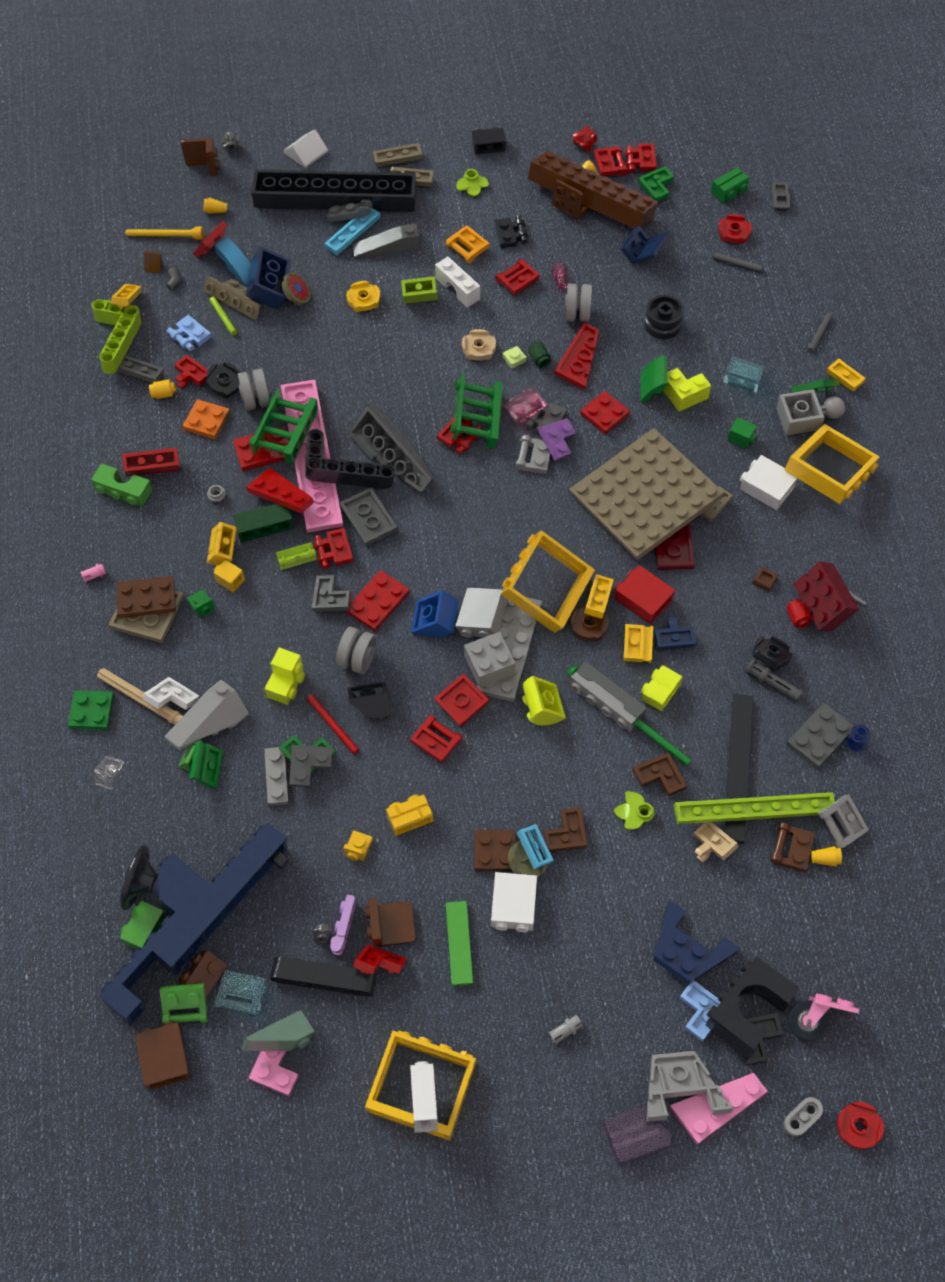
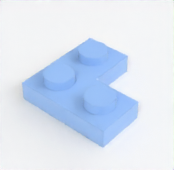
(701, 1001)

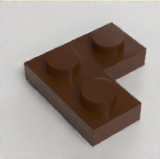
(661, 769)
(571, 835)

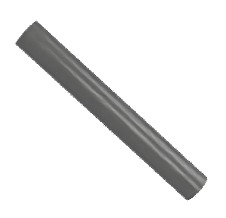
(738, 262)
(819, 333)

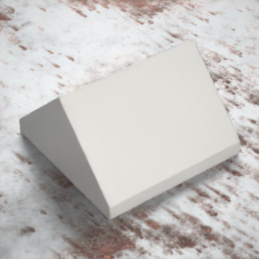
(307, 149)

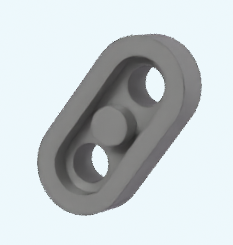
(802, 1117)

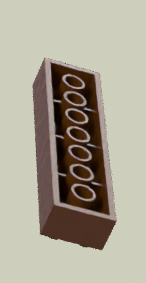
(598, 191)

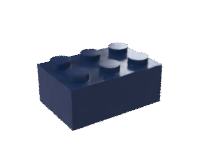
(267, 277)

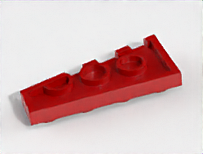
(578, 358)
(279, 490)

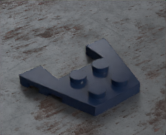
(683, 954)

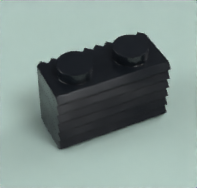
(488, 140)

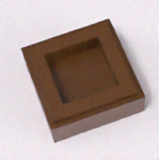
(765, 579)

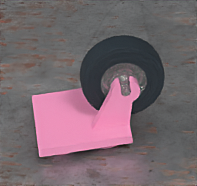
(809, 1017)

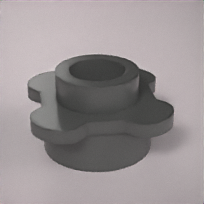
(322, 933)

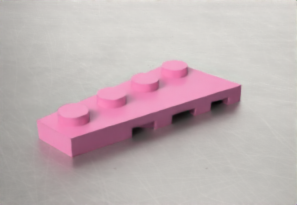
(696, 1114)

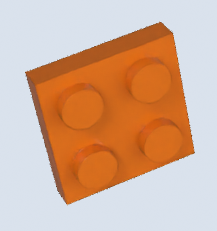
(206, 419)

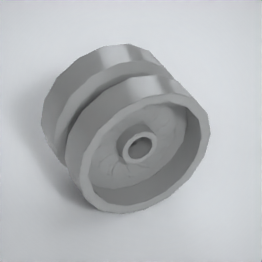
(577, 302)
(254, 389)
(356, 650)

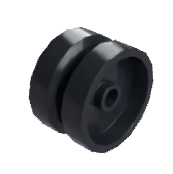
(664, 316)

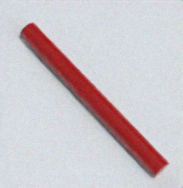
(333, 724)

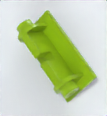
(296, 556)

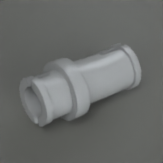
(569, 1027)

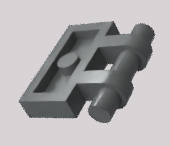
(551, 414)

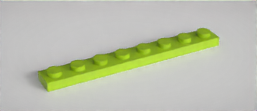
(751, 808)

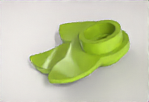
(472, 183)
(631, 811)

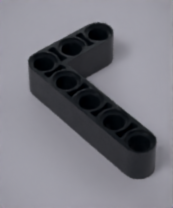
(343, 471)

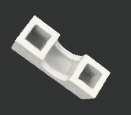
(449, 273)

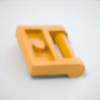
(469, 239)

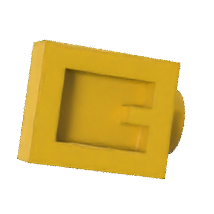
(357, 846)

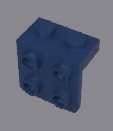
(641, 247)

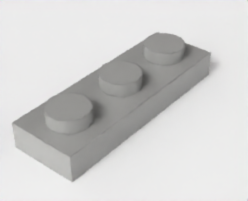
(276, 777)

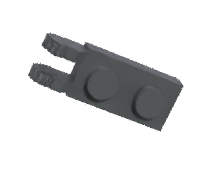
(349, 211)

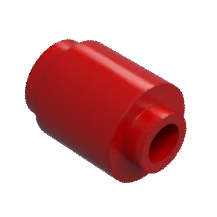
(798, 614)

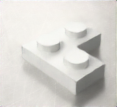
(172, 691)

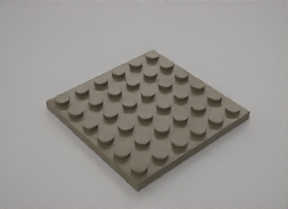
(646, 493)

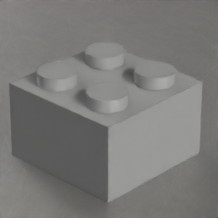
(489, 659)

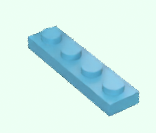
(351, 232)

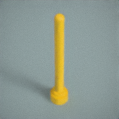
(197, 233)

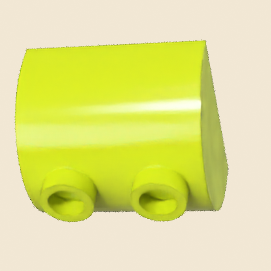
(543, 701)

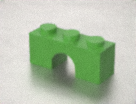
(134, 491)

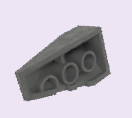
(394, 240)

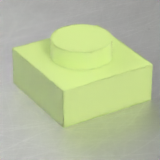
(514, 357)

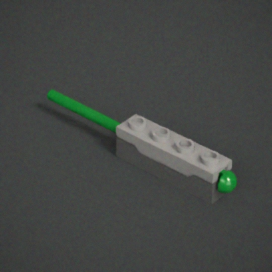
(616, 704)

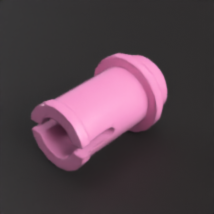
(93, 573)

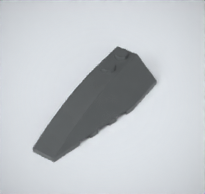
(389, 446)

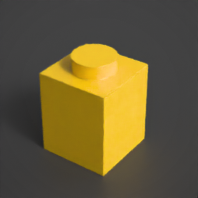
(228, 575)

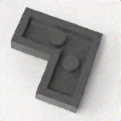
(326, 598)
(305, 758)

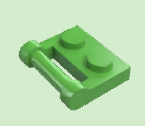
(183, 998)

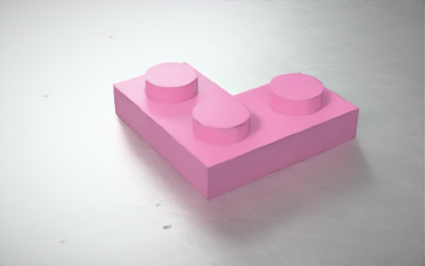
(271, 1075)

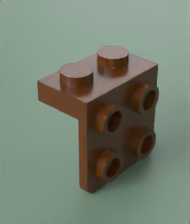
(201, 152)
(568, 199)
(390, 923)

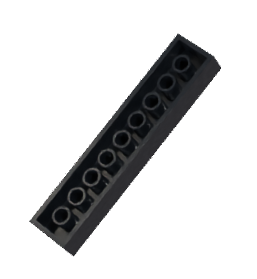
(333, 188)

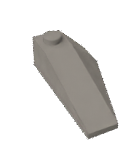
(213, 712)

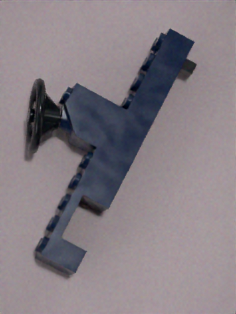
(192, 907)

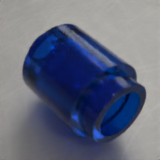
(858, 737)

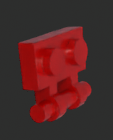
(646, 157)
(445, 436)
(339, 548)

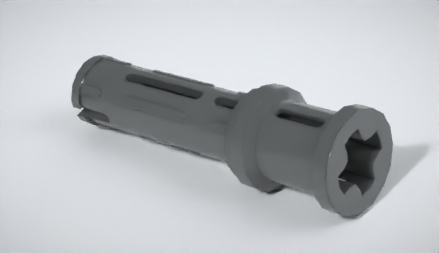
(765, 673)

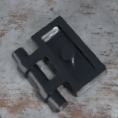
(505, 232)

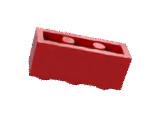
(151, 462)

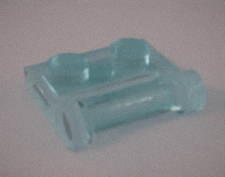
(241, 986)

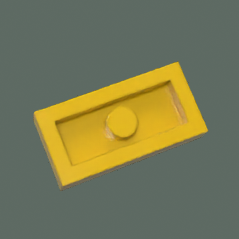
(846, 375)

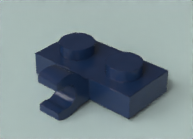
(674, 637)

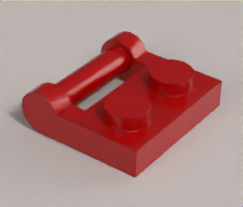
(606, 163)
(520, 280)
(434, 744)

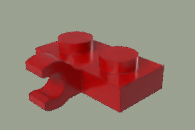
(191, 371)

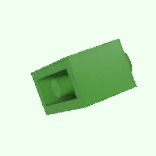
(142, 924)

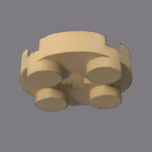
(487, 347)

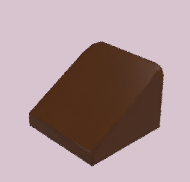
(153, 261)

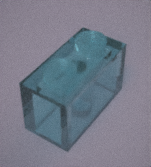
(744, 374)

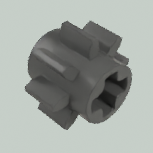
(231, 141)

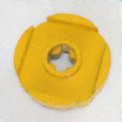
(363, 304)

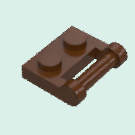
(799, 847)

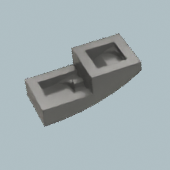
(780, 195)

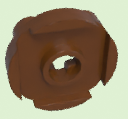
(585, 632)

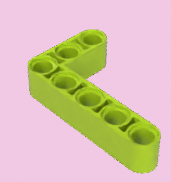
(126, 322)

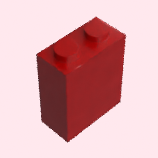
(644, 594)

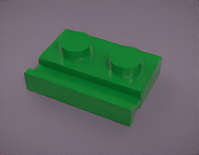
(206, 764)

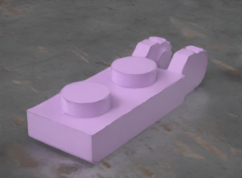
(343, 926)

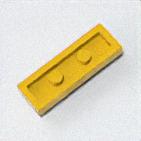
(126, 295)
(599, 596)

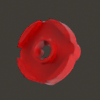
(730, 235)
(848, 1132)

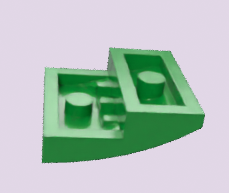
(653, 378)

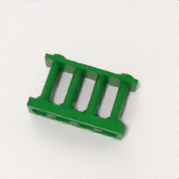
(492, 407)
(296, 437)

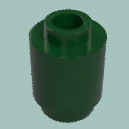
(539, 354)

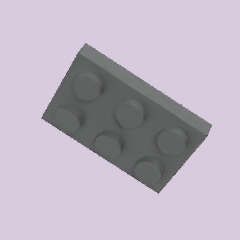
(368, 516)
(820, 735)

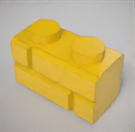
(221, 543)
(409, 814)

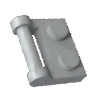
(539, 458)
(848, 818)

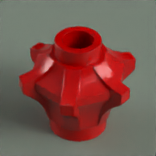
(585, 138)

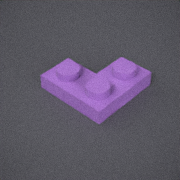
(554, 438)

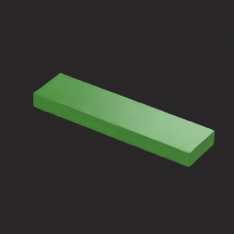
(459, 943)

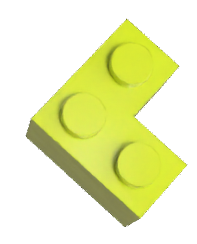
(685, 392)
(286, 676)

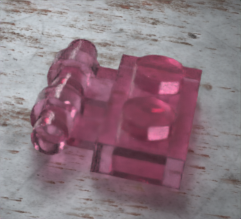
(528, 407)

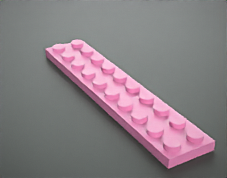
(325, 510)

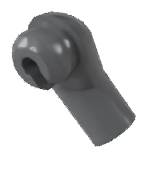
(175, 278)

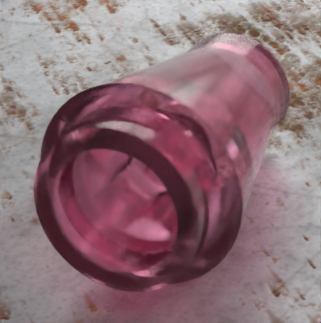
(559, 273)

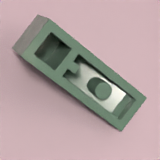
(281, 1036)

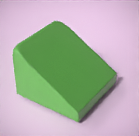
(186, 760)

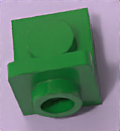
(201, 603)

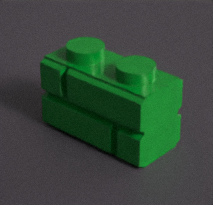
(730, 185)

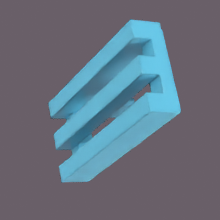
(531, 846)

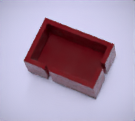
(826, 596)

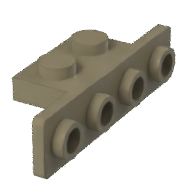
(233, 295)

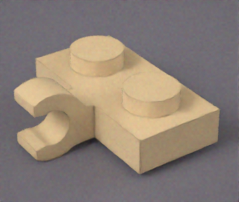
(713, 840)

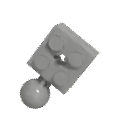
(803, 413)

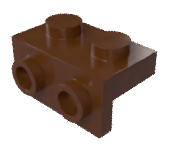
(204, 969)

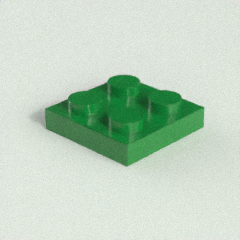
(91, 710)

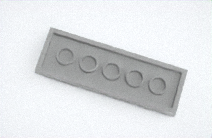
(517, 631)

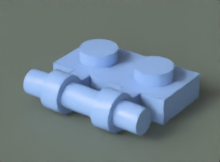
(192, 330)

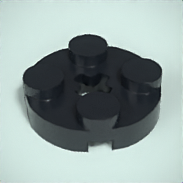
(221, 388)
(778, 658)

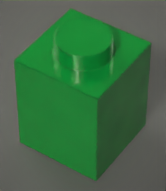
(742, 433)

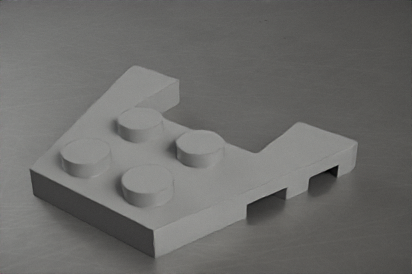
(681, 1076)

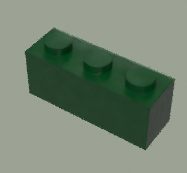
(262, 522)

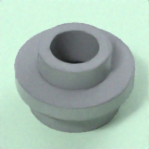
(216, 489)

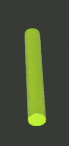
(223, 316)

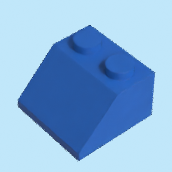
(435, 615)

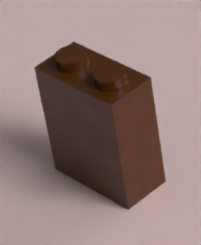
(162, 1055)

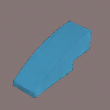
(234, 259)

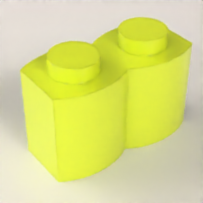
(661, 687)

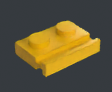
(638, 643)

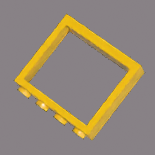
(821, 481)
(567, 558)
(422, 1045)

